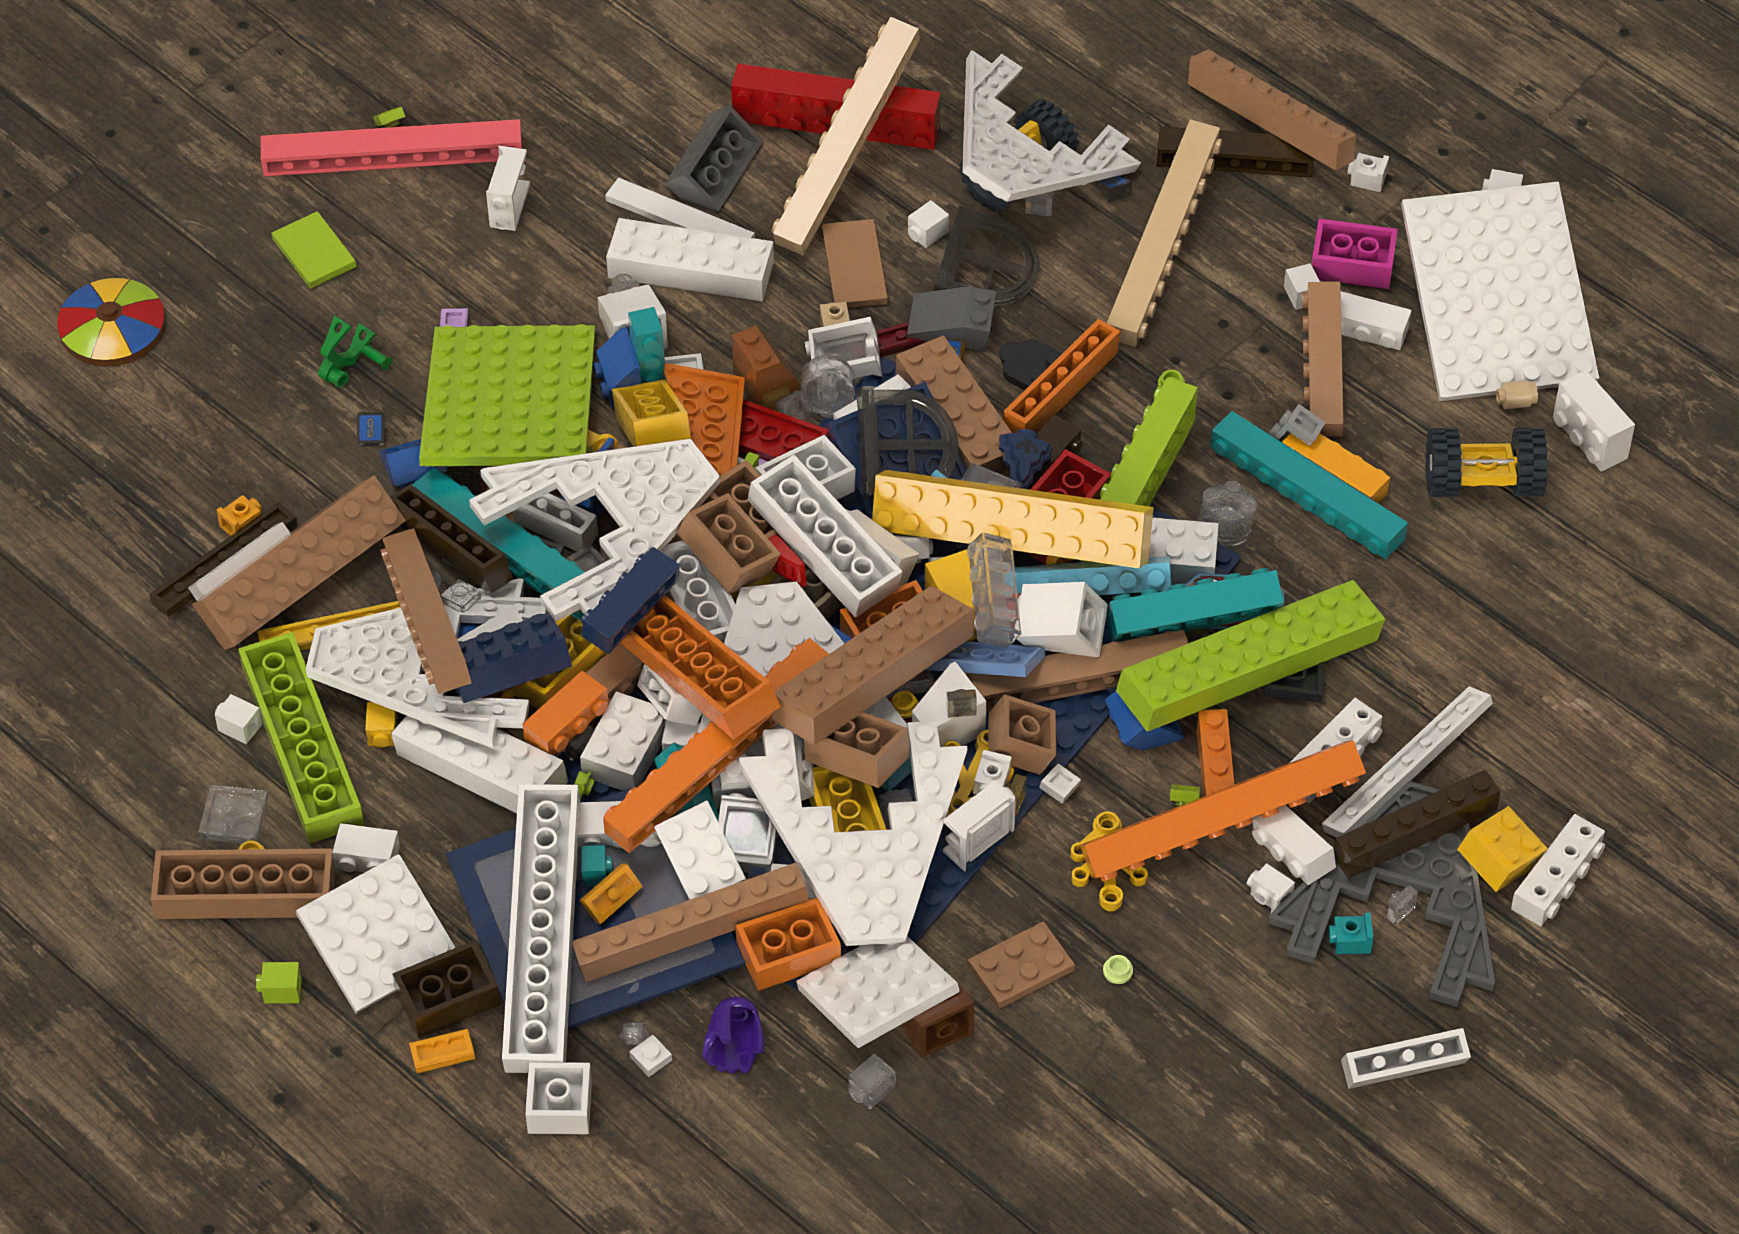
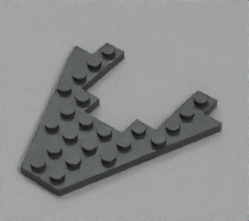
(1430, 869)

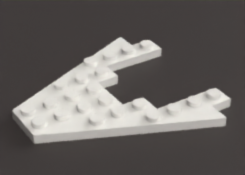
(1012, 162)
(641, 488)
(765, 630)
(381, 664)
(861, 877)

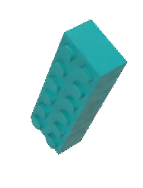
(1194, 606)

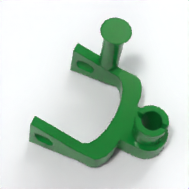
(334, 362)

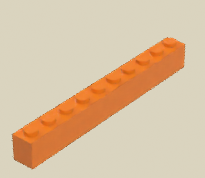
(695, 764)
(1222, 809)

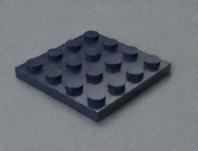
(892, 426)

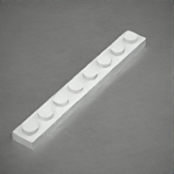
(1408, 762)

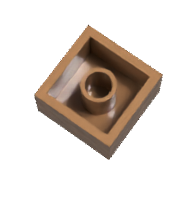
(1023, 732)

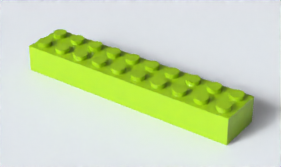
(1249, 655)

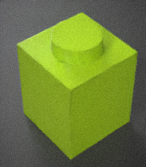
(280, 982)

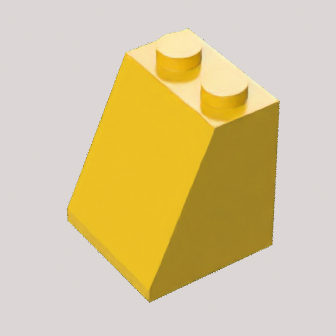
(952, 577)

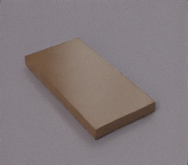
(854, 263)

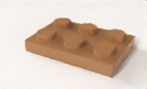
(1021, 965)

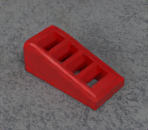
(788, 563)

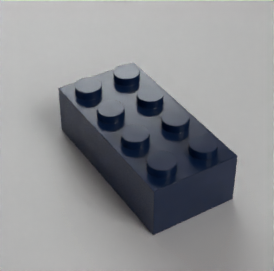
(513, 656)

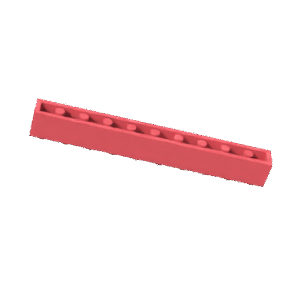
(387, 147)

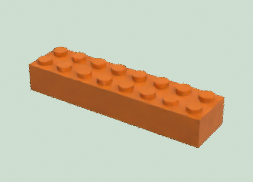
(702, 668)

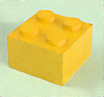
(1502, 848)

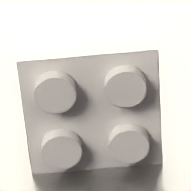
(558, 1098)

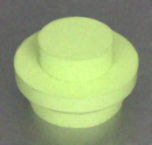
(1118, 969)

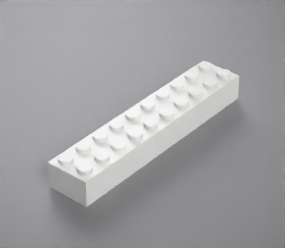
(541, 926)

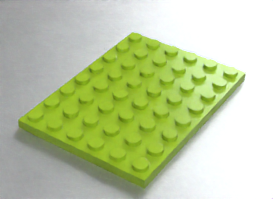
(507, 394)

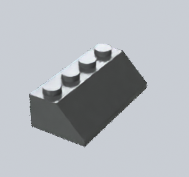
(714, 160)

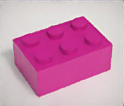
(1354, 253)

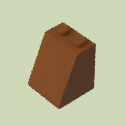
(761, 365)

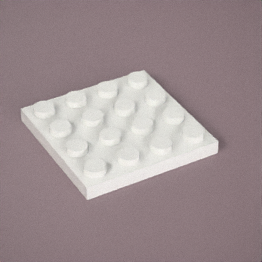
(373, 931)
(877, 988)

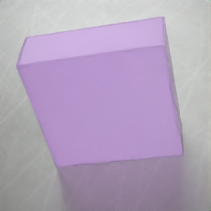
(454, 317)

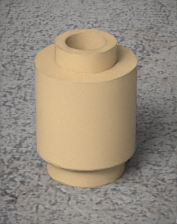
(1517, 394)

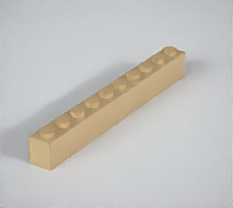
(846, 136)
(1163, 232)

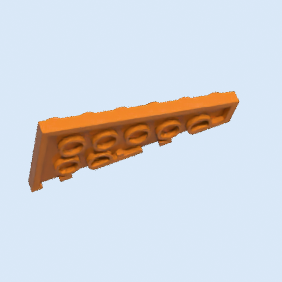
(713, 411)

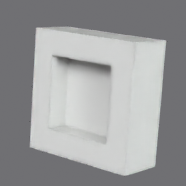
(1060, 783)
(650, 1055)

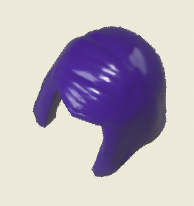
(734, 1036)

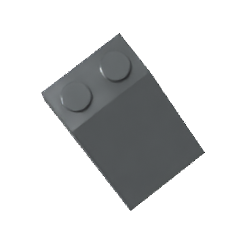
(955, 313)

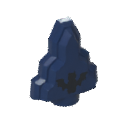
(1024, 455)

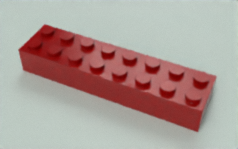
(809, 101)

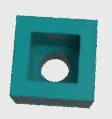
(595, 864)

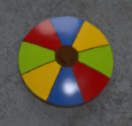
(111, 322)

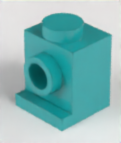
(1352, 934)

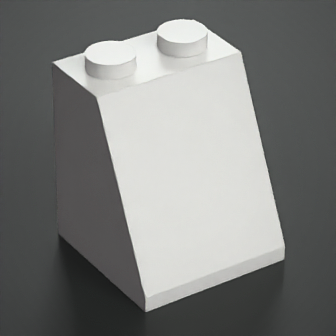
(615, 307)
(1062, 618)
(933, 708)

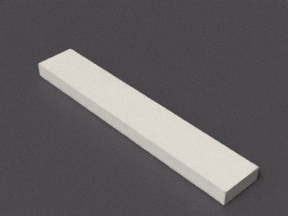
(668, 210)

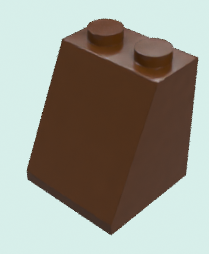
(941, 1024)

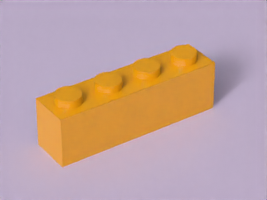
(1343, 465)

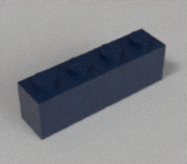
(630, 600)

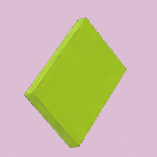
(313, 249)

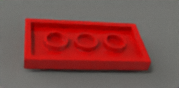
(772, 432)

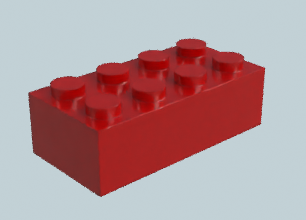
(1071, 477)

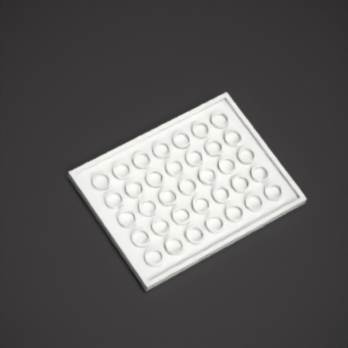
(1498, 289)

